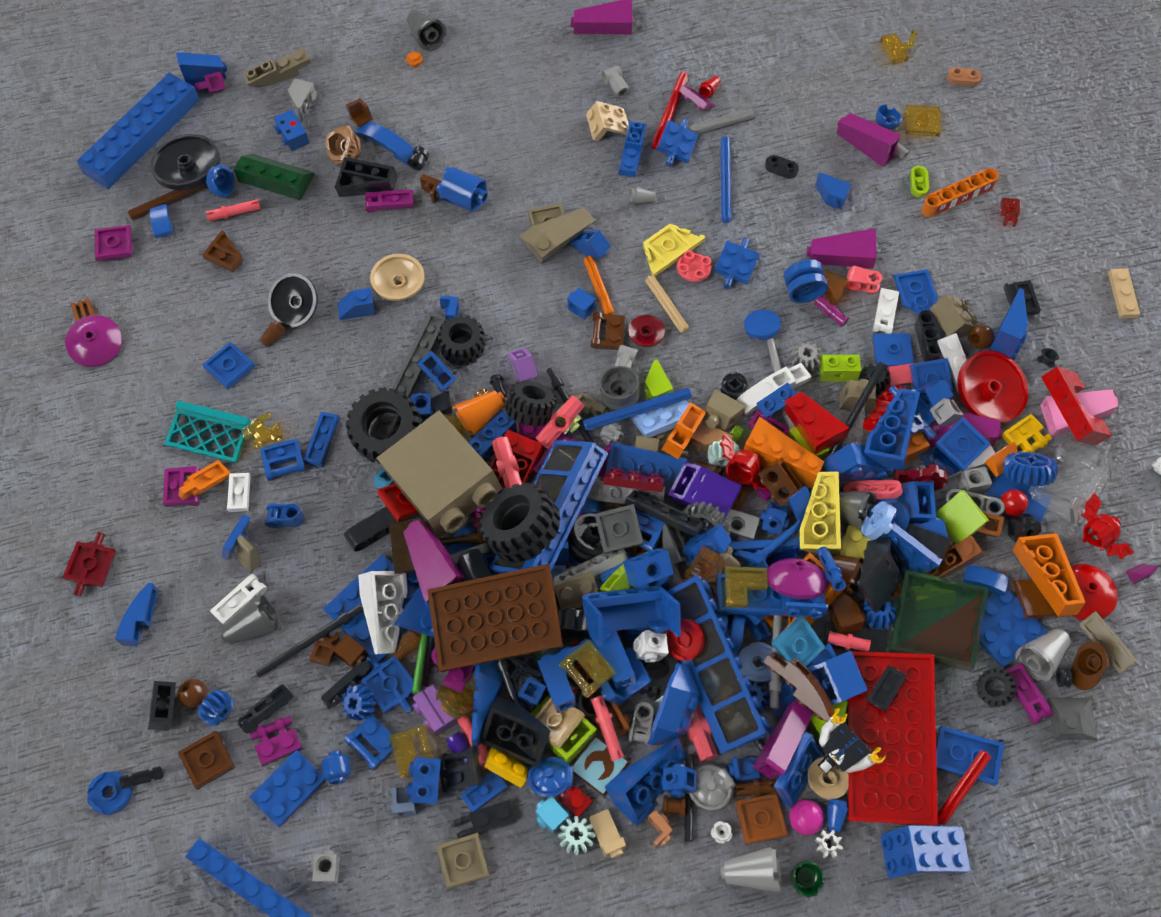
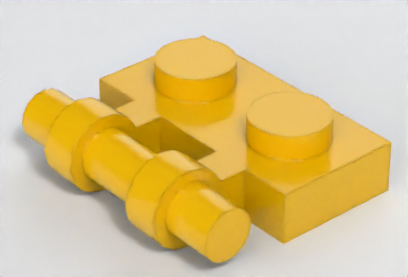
(1025, 430)

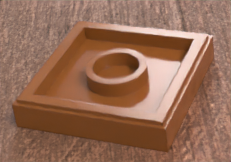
(761, 819)

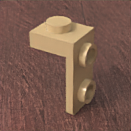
(607, 834)

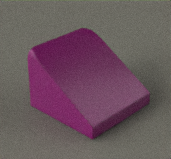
(1141, 572)

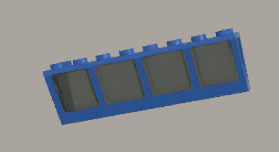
(567, 480)
(717, 673)

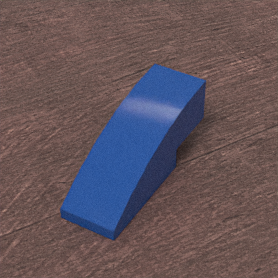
(137, 616)

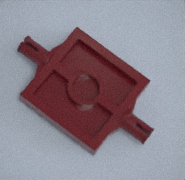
(89, 564)

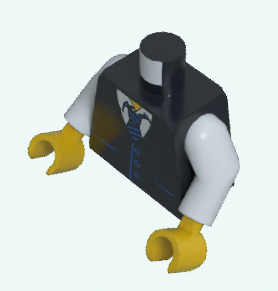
(844, 747)

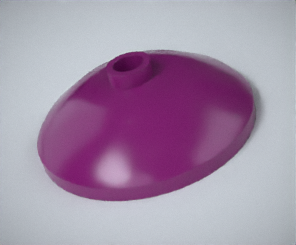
(99, 348)
(797, 578)

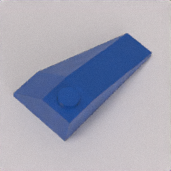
(640, 784)

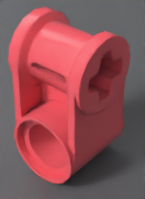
(862, 279)

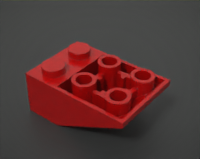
(527, 455)

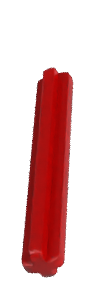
(963, 787)

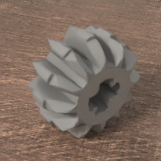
(807, 355)

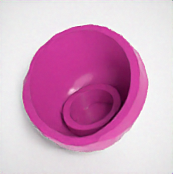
(807, 817)

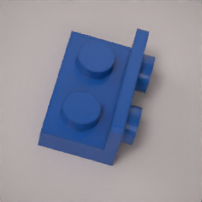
(775, 401)
(811, 607)

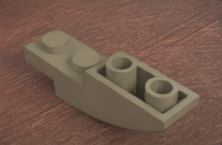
(274, 72)

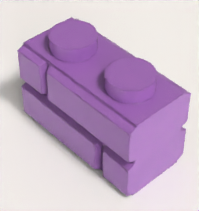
(429, 707)

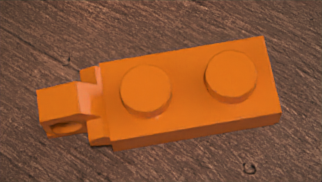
(204, 480)

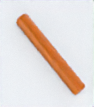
(598, 285)

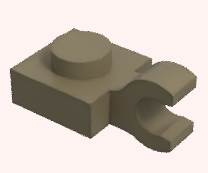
(591, 405)

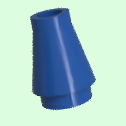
(836, 814)

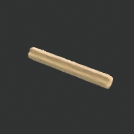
(667, 304)

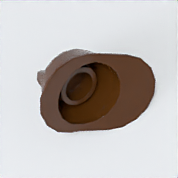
(1089, 665)

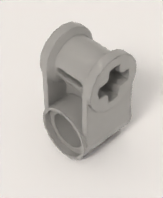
(641, 727)

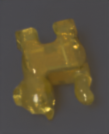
(261, 432)

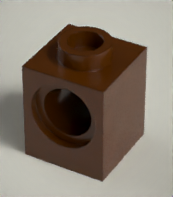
(350, 652)

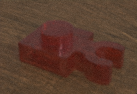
(1010, 209)

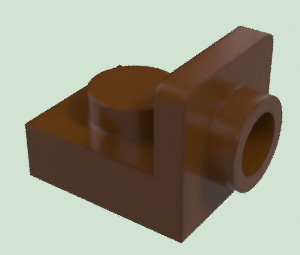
(429, 185)

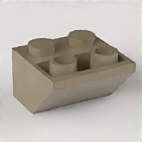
(954, 316)

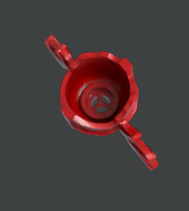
(742, 464)
(1105, 528)

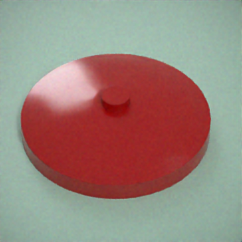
(992, 386)

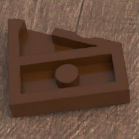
(223, 253)

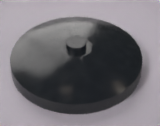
(184, 161)

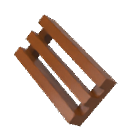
(80, 304)

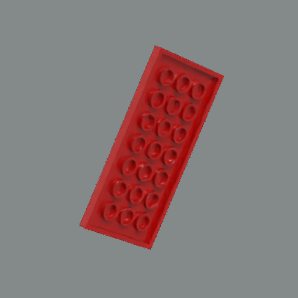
(905, 783)

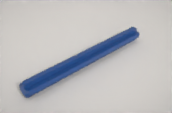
(725, 180)
(636, 409)

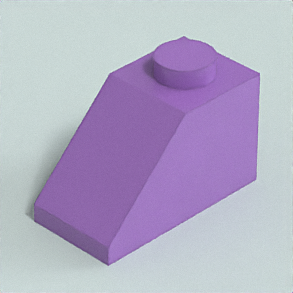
(523, 364)

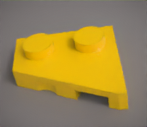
(506, 767)

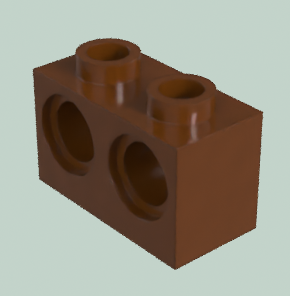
(785, 479)

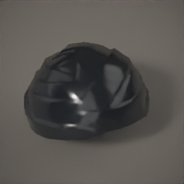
(585, 704)

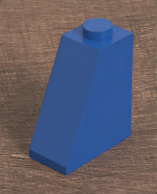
(197, 66)

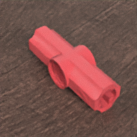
(551, 431)
(506, 462)
(700, 735)

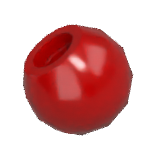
(1014, 502)

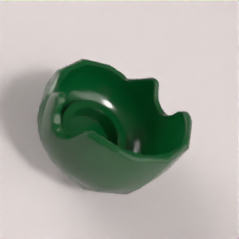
(807, 878)

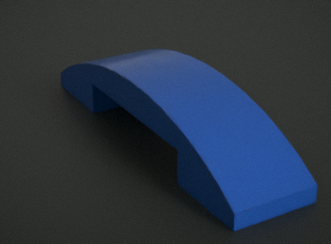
(386, 139)

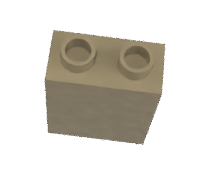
(440, 474)

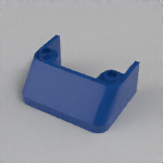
(630, 610)

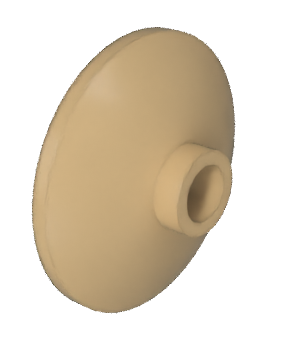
(837, 780)

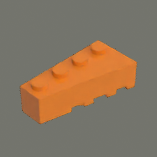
(772, 444)
(1051, 572)

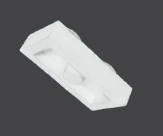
(238, 492)

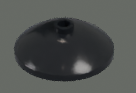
(284, 298)

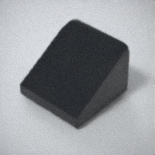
(442, 402)

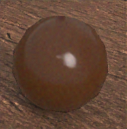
(981, 337)
(192, 693)

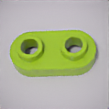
(919, 185)

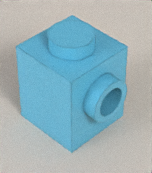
(550, 814)

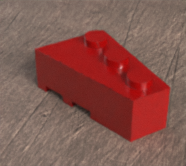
(814, 423)

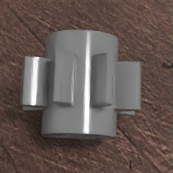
(611, 433)

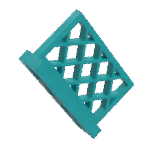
(208, 415)

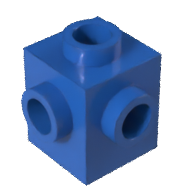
(774, 518)
(679, 780)

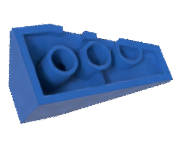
(891, 436)
(488, 687)

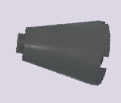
(426, 30)
(856, 507)
(250, 621)

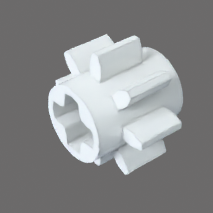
(834, 842)

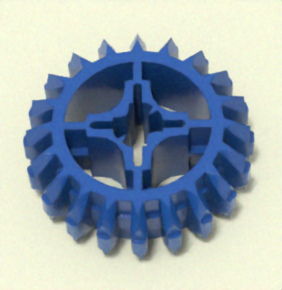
(1030, 468)

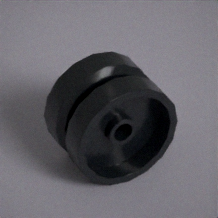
(584, 539)

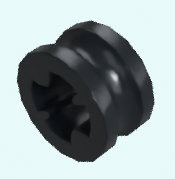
(1064, 678)

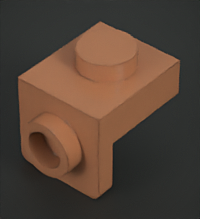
(660, 823)

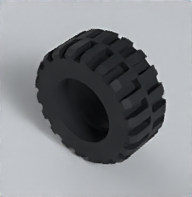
(372, 406)
(529, 536)

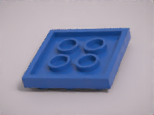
(1006, 629)

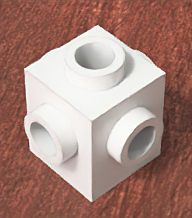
(651, 646)

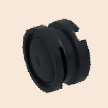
(734, 385)

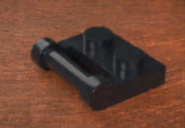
(461, 776)

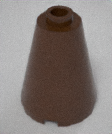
(850, 570)

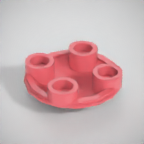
(694, 266)

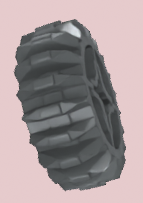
(708, 515)

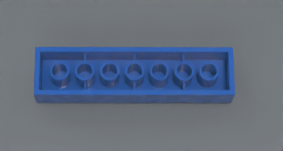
(138, 130)

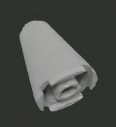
(1043, 654)
(754, 870)

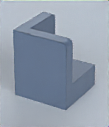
(402, 803)

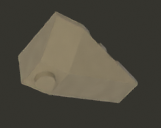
(552, 235)

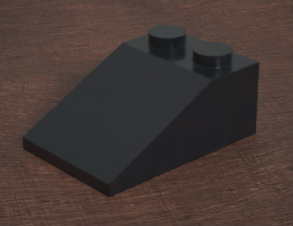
(515, 732)

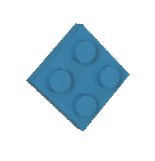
(798, 642)

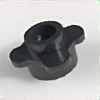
(1050, 353)

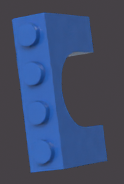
(557, 678)

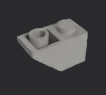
(301, 96)

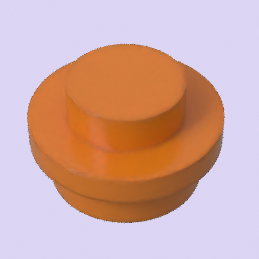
(414, 59)

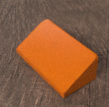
(996, 461)

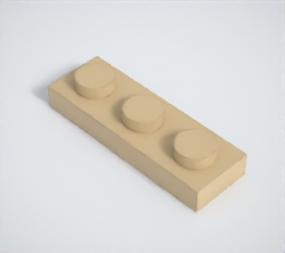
(1124, 293)

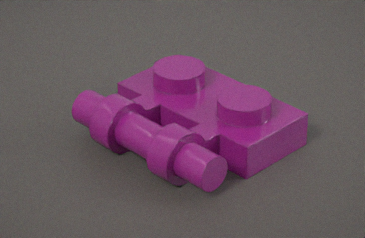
(279, 746)

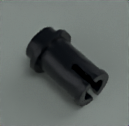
(497, 383)

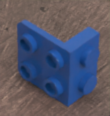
(642, 680)

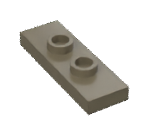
(1101, 633)

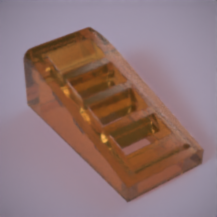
(708, 555)

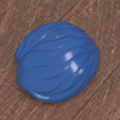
(220, 181)

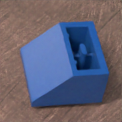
(839, 677)

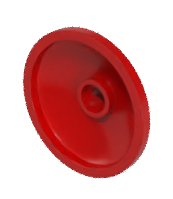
(1102, 598)

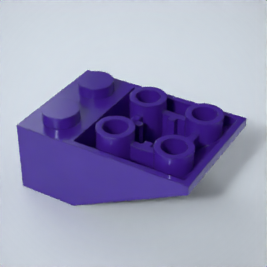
(701, 485)

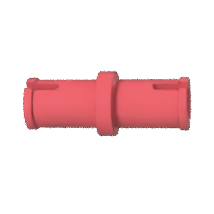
(849, 641)

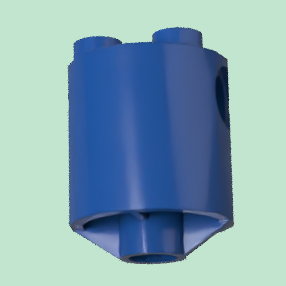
(462, 189)

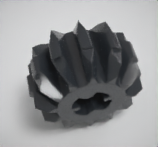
(883, 381)

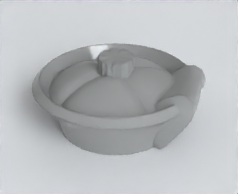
(713, 787)

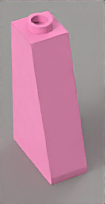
(1097, 403)

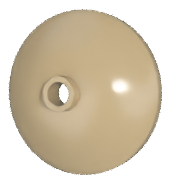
(395, 270)

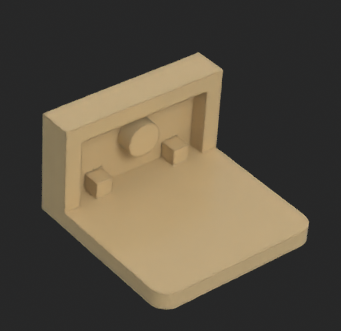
(606, 117)

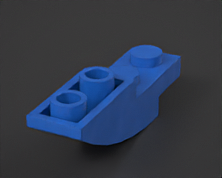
(632, 149)

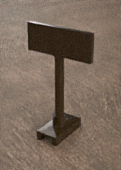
(401, 555)

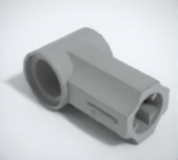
(614, 78)
(626, 356)

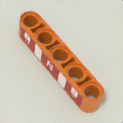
(960, 192)

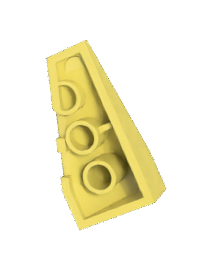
(822, 516)

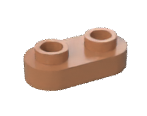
(964, 76)

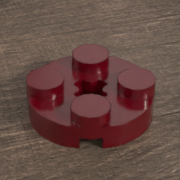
(929, 474)

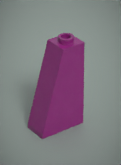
(604, 18)
(869, 138)
(845, 249)
(987, 427)
(430, 558)
(783, 740)

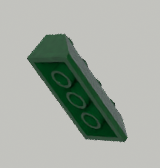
(273, 176)

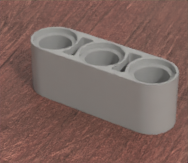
(983, 500)

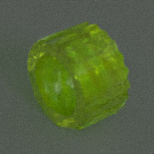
(737, 433)

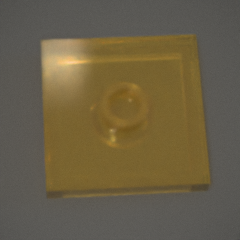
(922, 120)

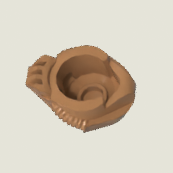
(342, 144)

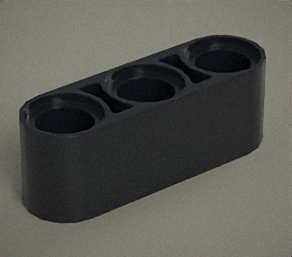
(923, 331)
(369, 530)

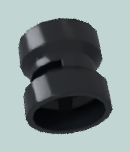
(418, 159)

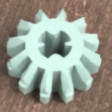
(715, 454)
(583, 830)

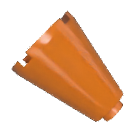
(479, 411)

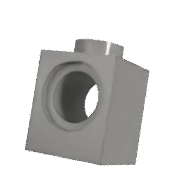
(946, 412)
(979, 475)
(332, 875)

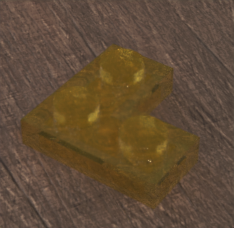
(739, 580)

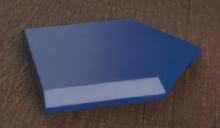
(916, 290)

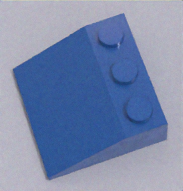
(1012, 330)

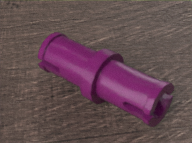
(831, 311)

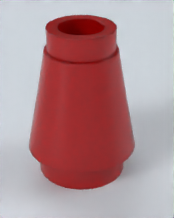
(709, 86)

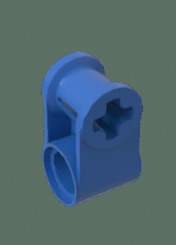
(279, 515)

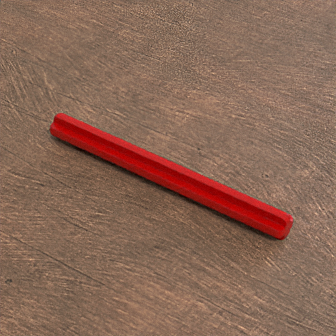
(671, 107)

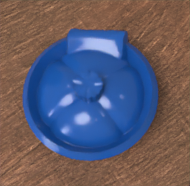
(550, 777)

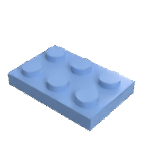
(660, 419)

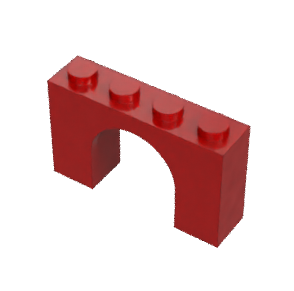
(1063, 388)

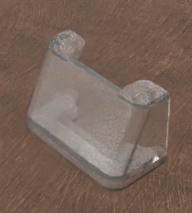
(1080, 473)

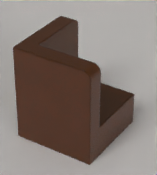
(359, 112)

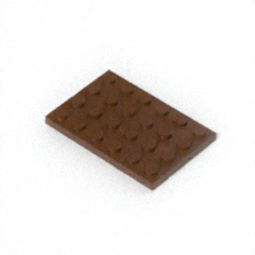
(495, 618)

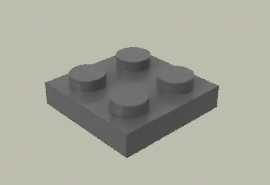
(619, 529)

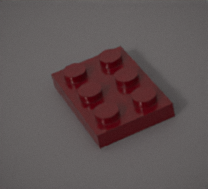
(633, 480)

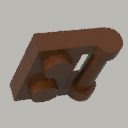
(614, 331)

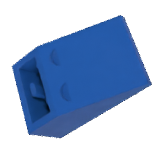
(918, 500)

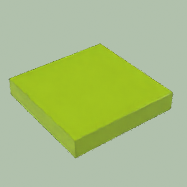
(961, 517)

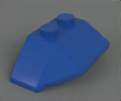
(676, 707)

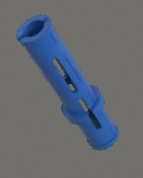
(832, 572)

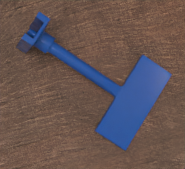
(798, 503)

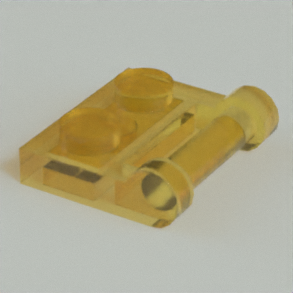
(592, 663)
(405, 750)

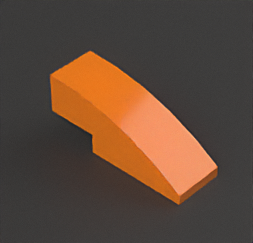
(683, 430)

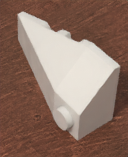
(382, 602)

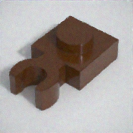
(323, 651)

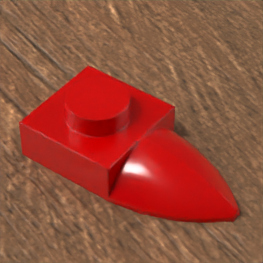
(575, 801)

